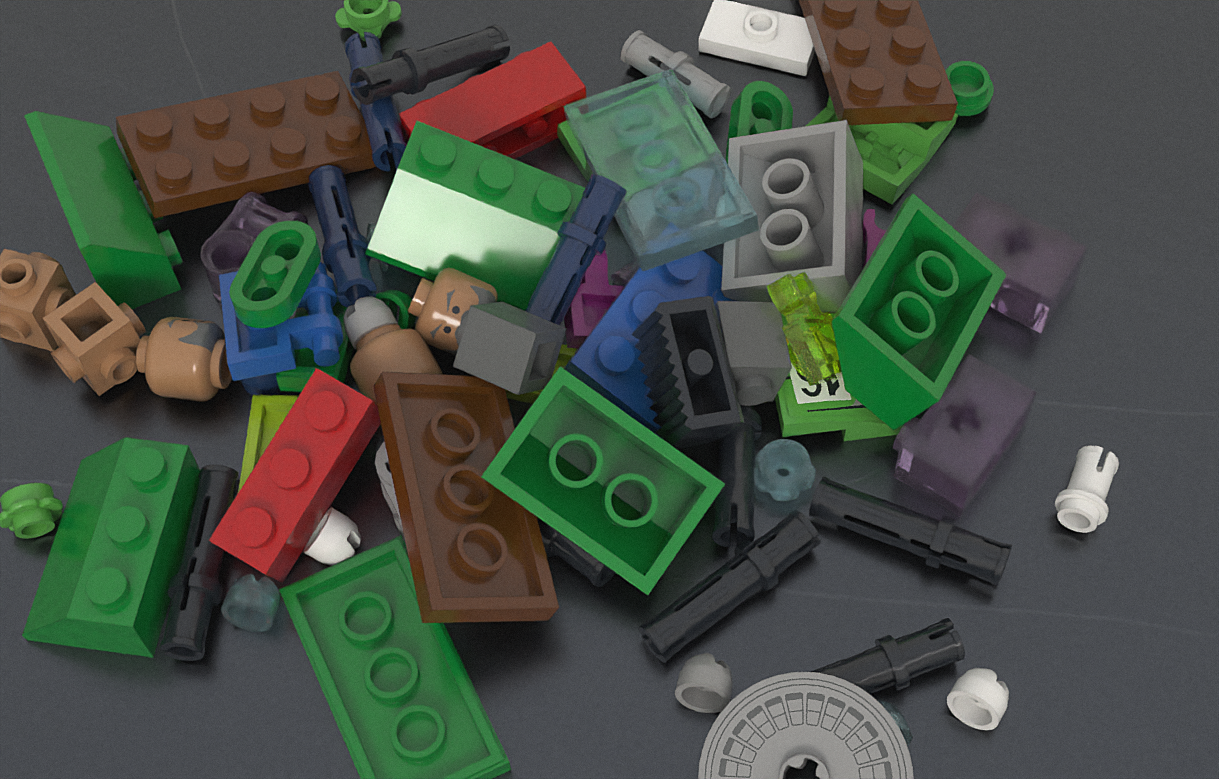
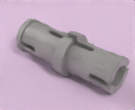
(647, 57)

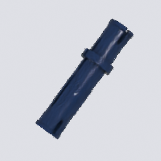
(382, 116)
(344, 245)
(576, 249)

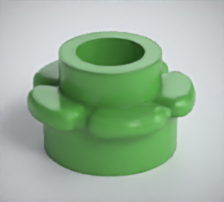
(30, 510)

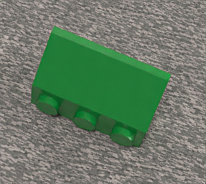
(106, 209)
(472, 214)
(912, 314)
(603, 480)
(117, 549)

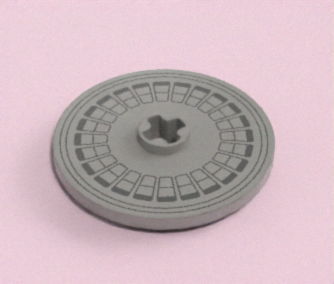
(801, 720)

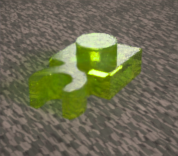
(808, 329)

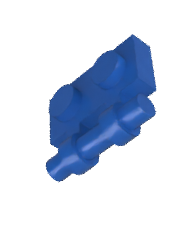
(271, 349)

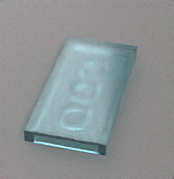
(665, 158)

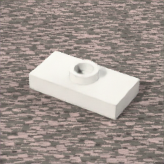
(757, 37)

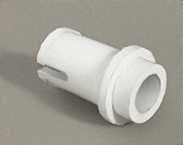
(1083, 502)

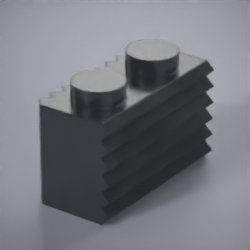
(688, 372)

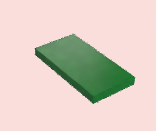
(390, 676)

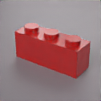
(506, 107)
(298, 476)

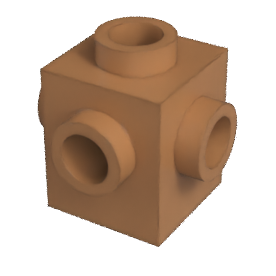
(28, 292)
(95, 339)

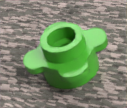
(368, 15)

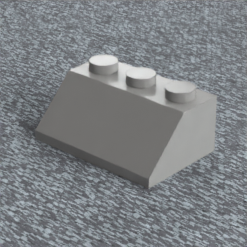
(807, 210)

